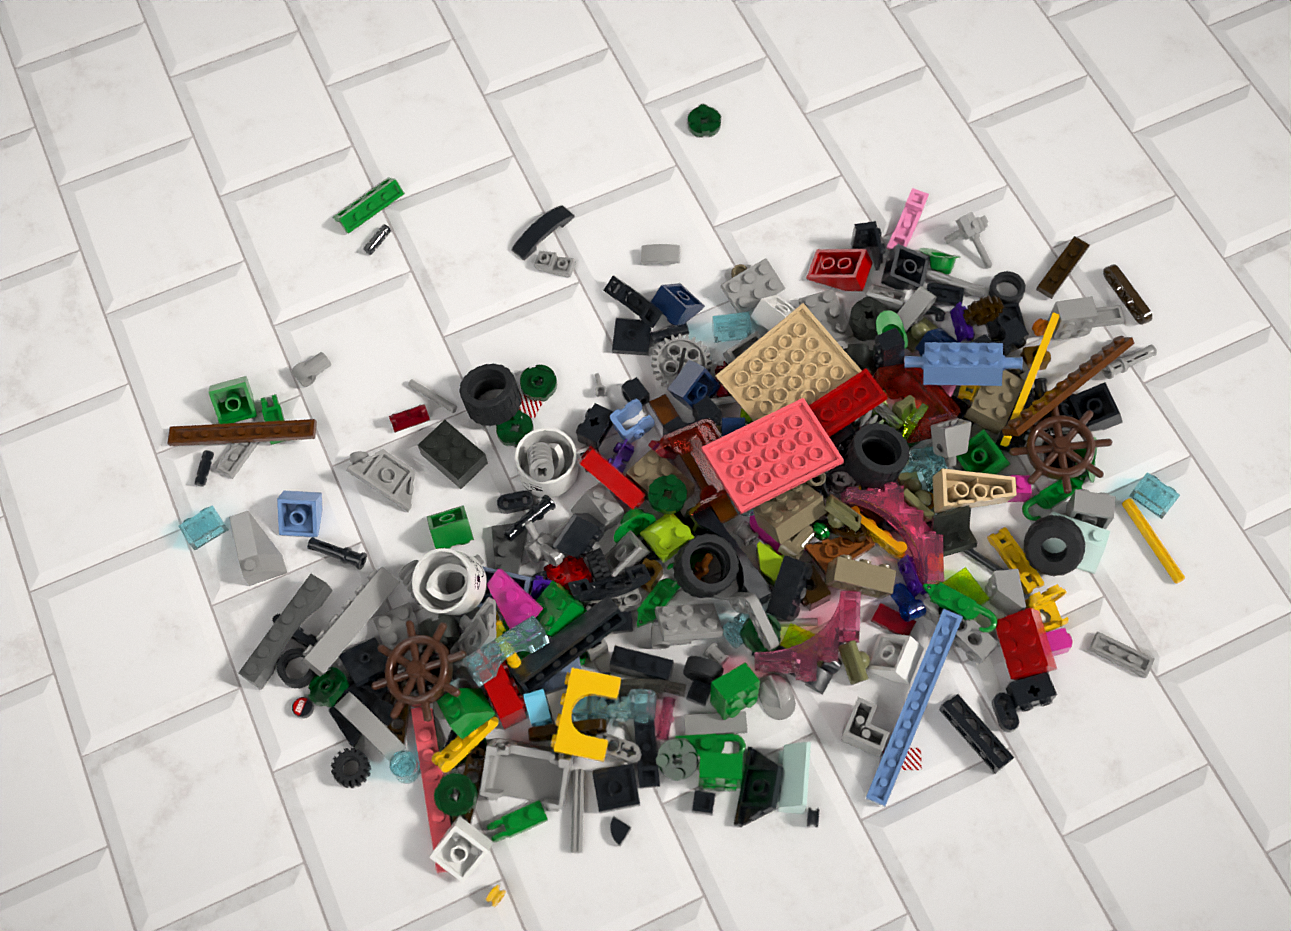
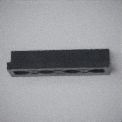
(972, 736)

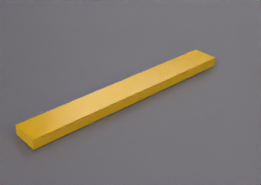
(1033, 372)

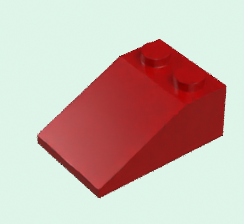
(841, 268)

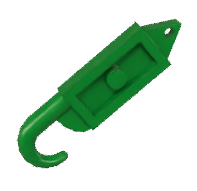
(1051, 496)
(659, 596)
(959, 604)
(713, 742)

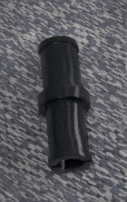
(659, 336)

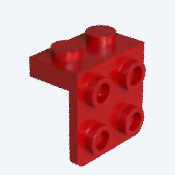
(568, 571)

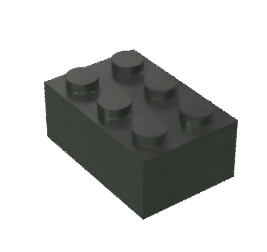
(452, 454)

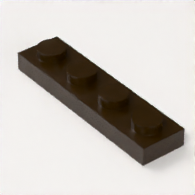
(1062, 267)

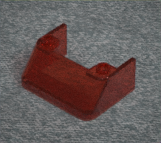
(901, 382)
(690, 440)

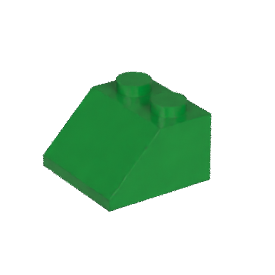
(233, 400)
(983, 455)
(450, 528)
(466, 711)

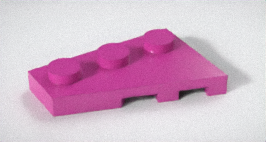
(511, 599)

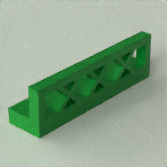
(369, 204)

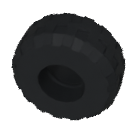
(1054, 563)

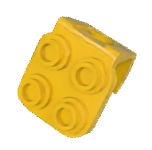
(1047, 602)

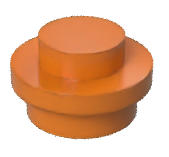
(1040, 326)

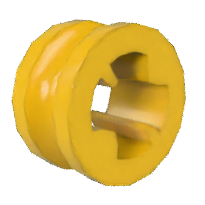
(495, 895)

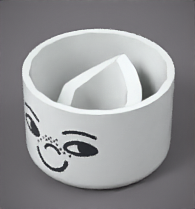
(562, 451)
(431, 576)

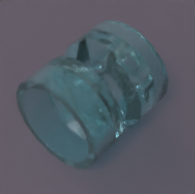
(732, 630)
(405, 767)

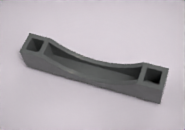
(264, 659)

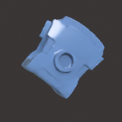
(631, 410)

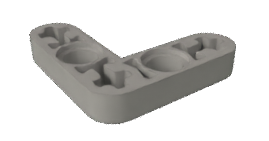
(749, 604)
(627, 744)

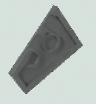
(506, 553)

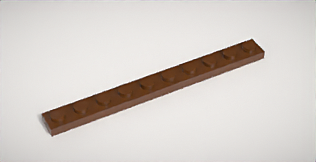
(1068, 386)

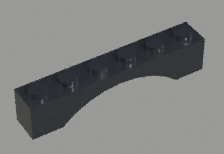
(748, 577)

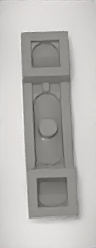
(369, 726)

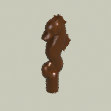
(702, 567)

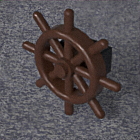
(1057, 449)
(425, 676)

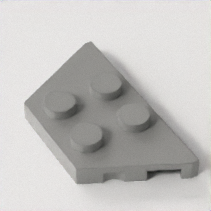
(386, 476)
(479, 631)

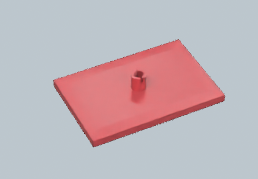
(772, 455)

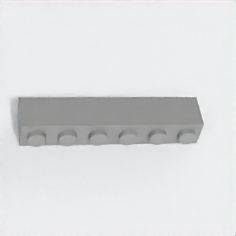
(350, 621)

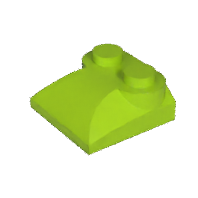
(666, 536)

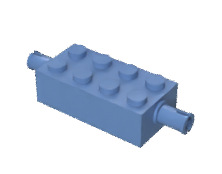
(963, 363)

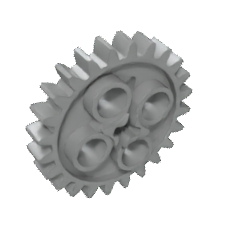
(664, 359)

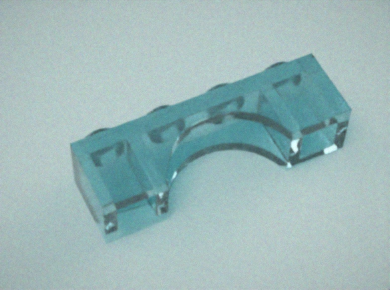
(524, 637)
(638, 706)

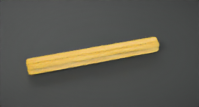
(1153, 540)

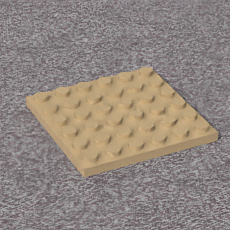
(787, 364)

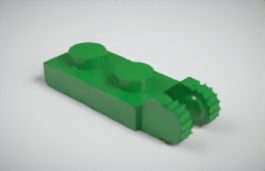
(272, 413)
(519, 821)

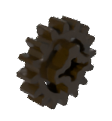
(983, 311)

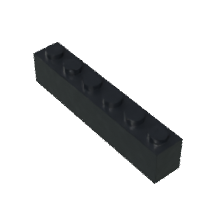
(568, 644)

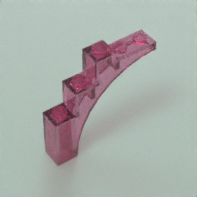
(909, 523)
(824, 646)

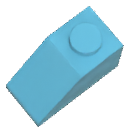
(537, 708)

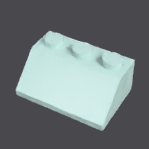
(1095, 544)
(795, 776)

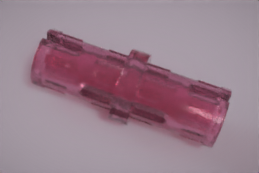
(665, 718)

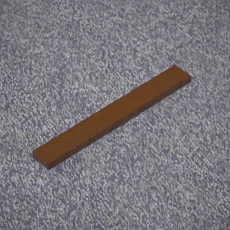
(666, 412)
(242, 432)

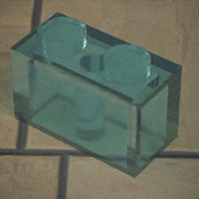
(731, 327)
(1154, 495)
(203, 527)

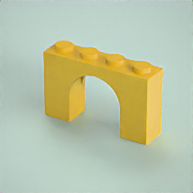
(581, 685)

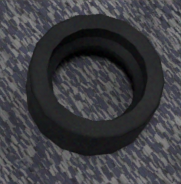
(1009, 277)
(281, 669)
(702, 669)

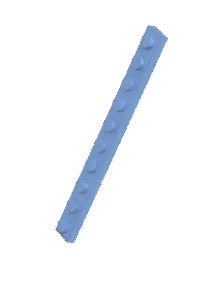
(914, 708)

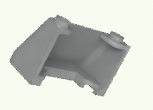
(526, 772)

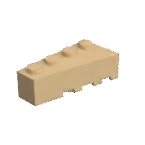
(966, 488)

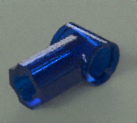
(908, 606)

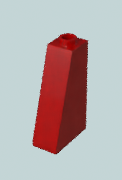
(612, 478)

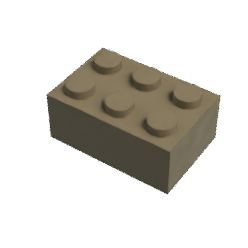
(993, 404)
(650, 468)
(790, 512)
(860, 576)

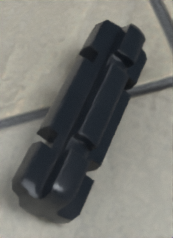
(377, 239)
(204, 468)

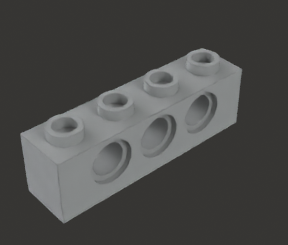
(970, 629)

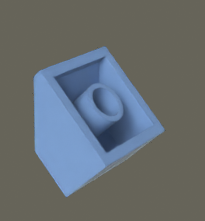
(299, 513)

